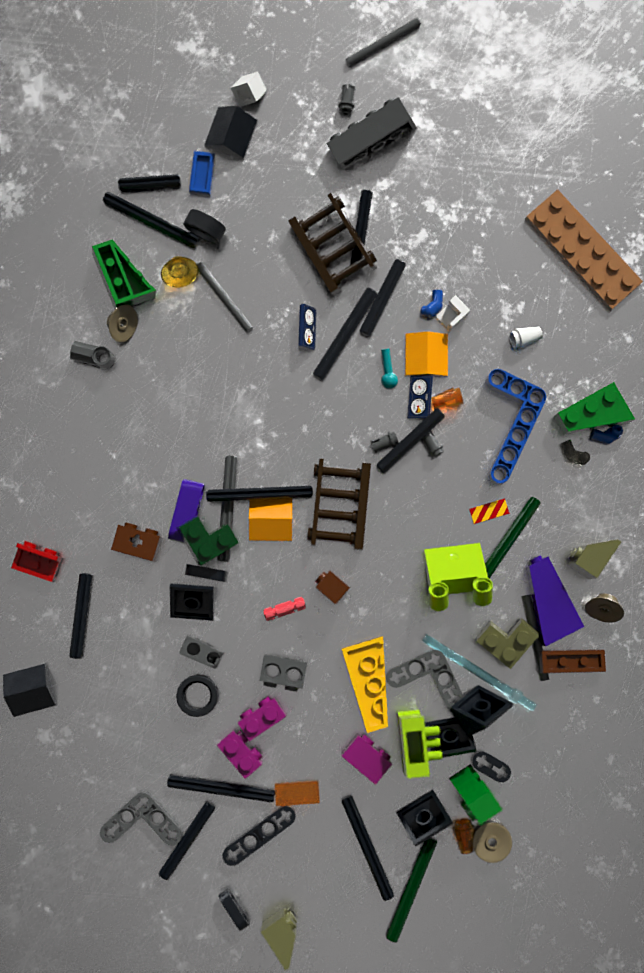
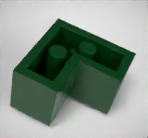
(204, 545)

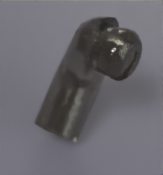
(573, 455)

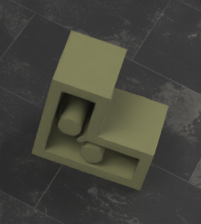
(509, 646)

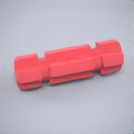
(284, 608)

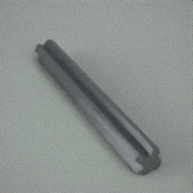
(227, 506)

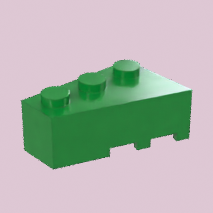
(120, 277)
(595, 411)
(478, 799)

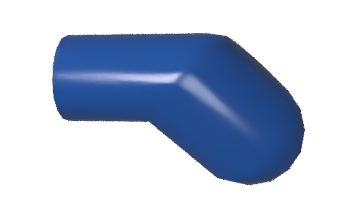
(435, 306)
(607, 436)

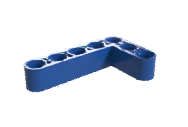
(518, 424)

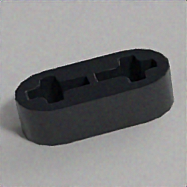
(204, 572)
(488, 770)
(234, 909)

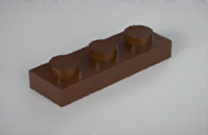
(572, 661)

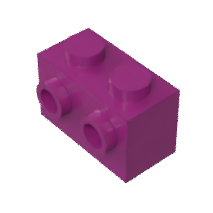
(262, 718)
(240, 753)
(366, 758)

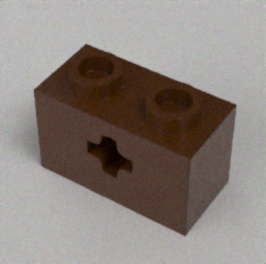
(124, 544)
(331, 586)

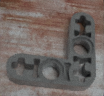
(435, 670)
(146, 813)

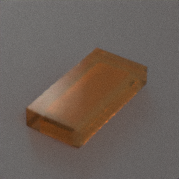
(297, 793)

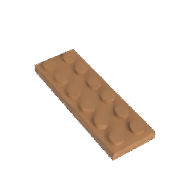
(584, 249)

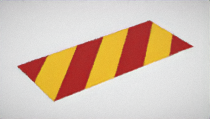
(489, 511)

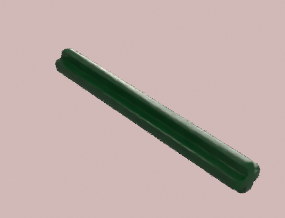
(511, 535)
(411, 890)

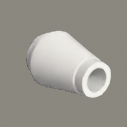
(524, 336)

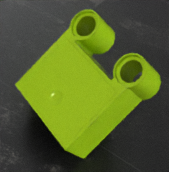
(457, 571)
(415, 744)

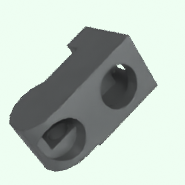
(200, 652)

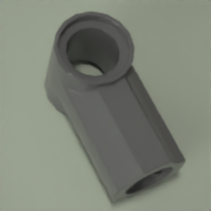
(90, 354)

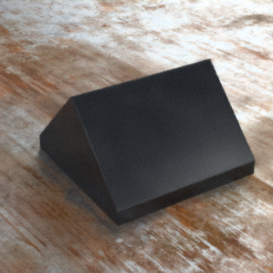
(231, 131)
(192, 601)
(28, 690)
(479, 710)
(452, 738)
(424, 818)

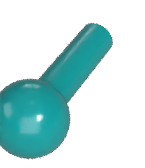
(389, 379)

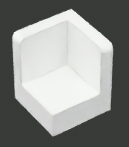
(248, 89)
(453, 313)

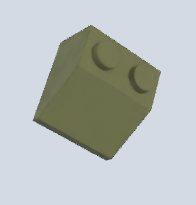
(592, 558)
(280, 935)

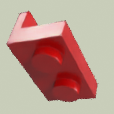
(36, 562)

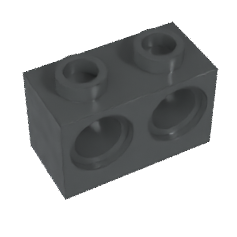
(284, 666)

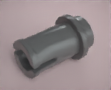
(346, 103)
(384, 442)
(432, 445)

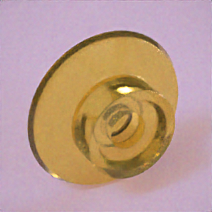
(179, 272)

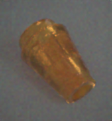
(448, 399)
(464, 835)

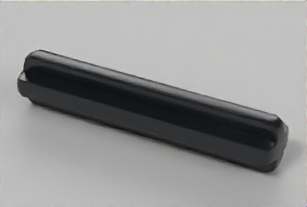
(149, 182)

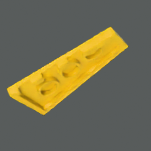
(367, 674)

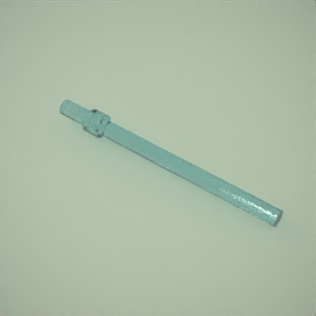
(514, 694)

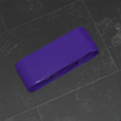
(186, 506)

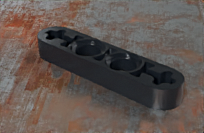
(261, 838)

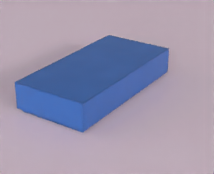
(202, 173)

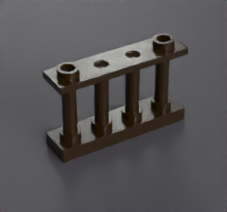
(312, 245)
(359, 495)

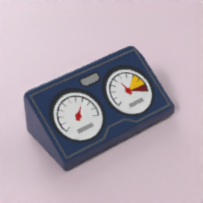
(307, 327)
(420, 397)

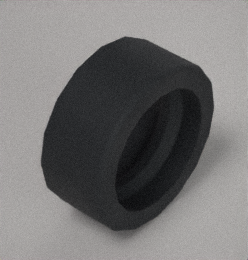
(204, 226)
(180, 696)

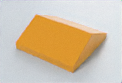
(426, 354)
(270, 520)

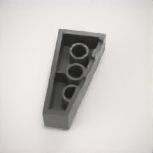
(371, 132)

